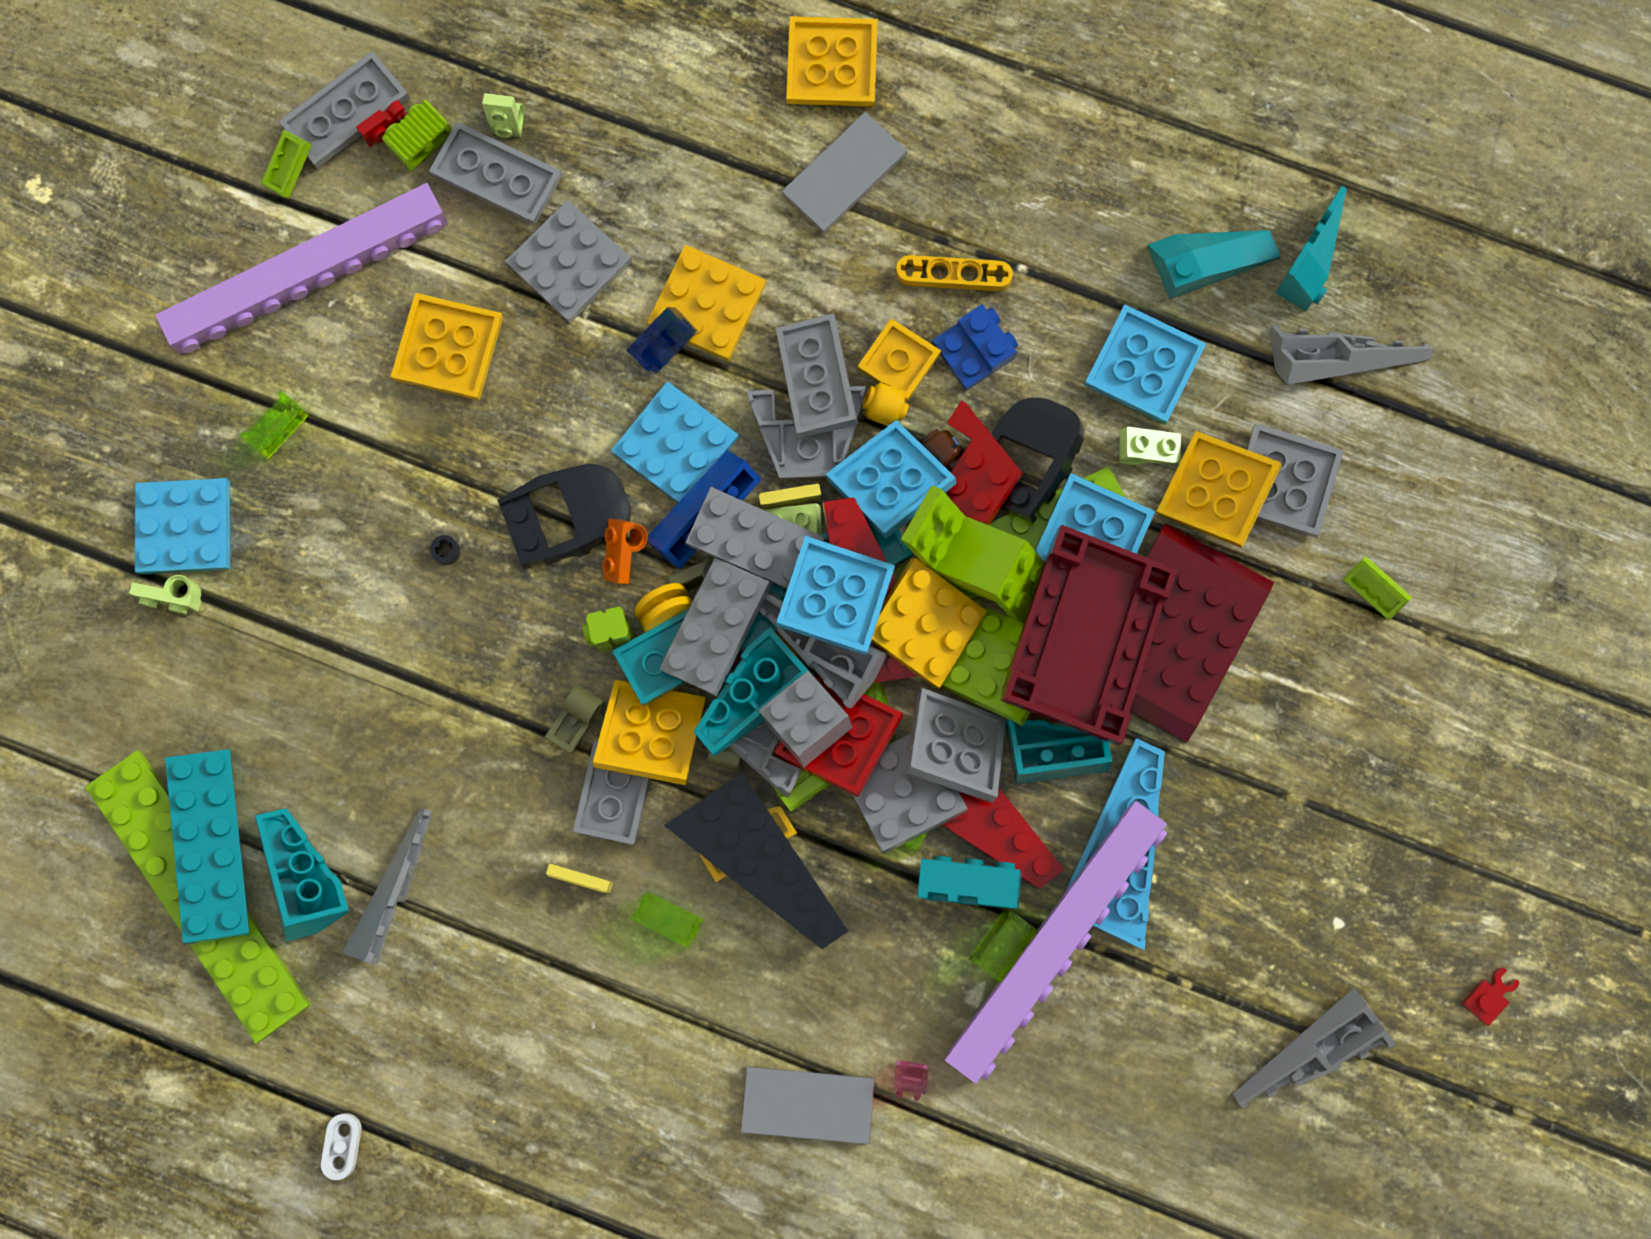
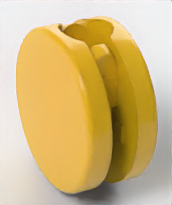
(662, 605)

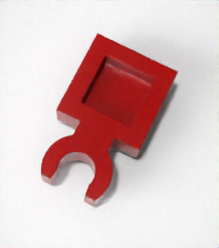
(375, 126)
(1487, 999)

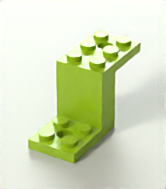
(974, 554)

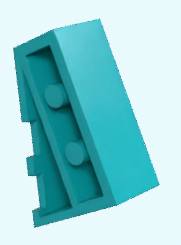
(1054, 752)
(970, 882)

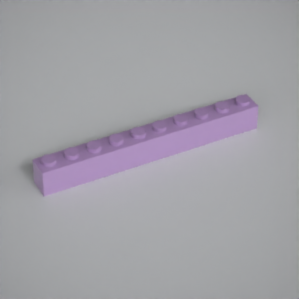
(302, 269)
(1055, 941)

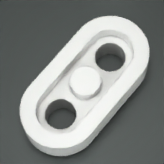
(340, 1145)

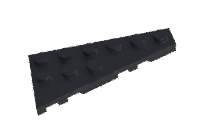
(749, 847)

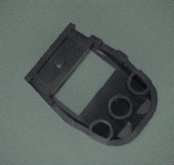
(1049, 431)
(591, 497)

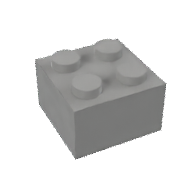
(805, 718)

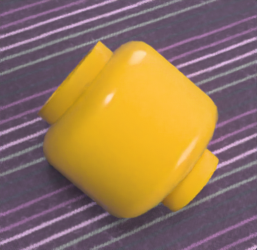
(885, 404)

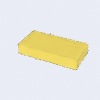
(791, 496)
(579, 878)

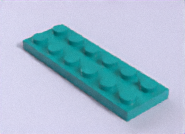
(207, 847)

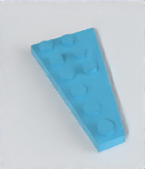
(1138, 781)

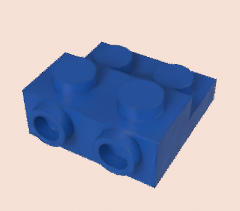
(976, 346)

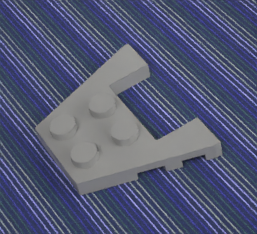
(803, 457)
(757, 751)

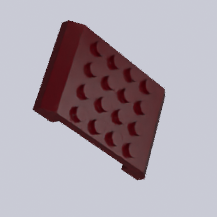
(1196, 632)
(1087, 635)

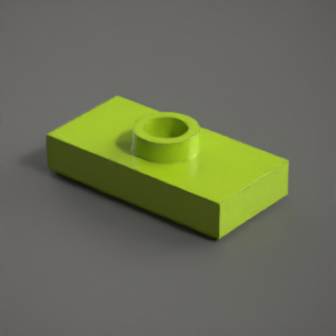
(286, 164)
(1377, 588)

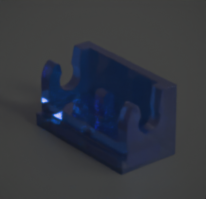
(662, 340)

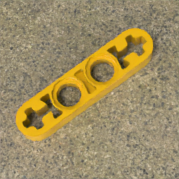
(954, 267)

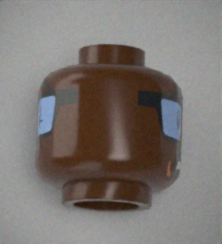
(943, 447)

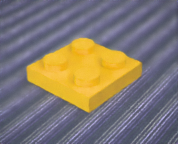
(899, 358)

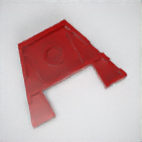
(984, 470)

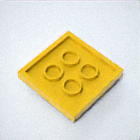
(832, 61)
(712, 298)
(447, 346)
(1219, 489)
(926, 623)
(649, 739)

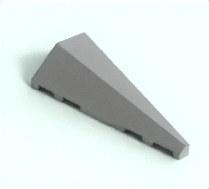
(1317, 357)
(842, 670)
(372, 929)
(1338, 1035)

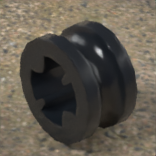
(437, 545)

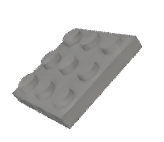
(568, 261)
(1303, 483)
(956, 745)
(901, 804)

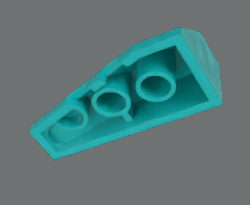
(1202, 259)
(1312, 266)
(759, 677)
(301, 882)

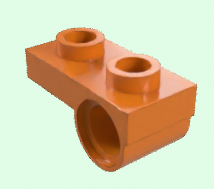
(619, 551)

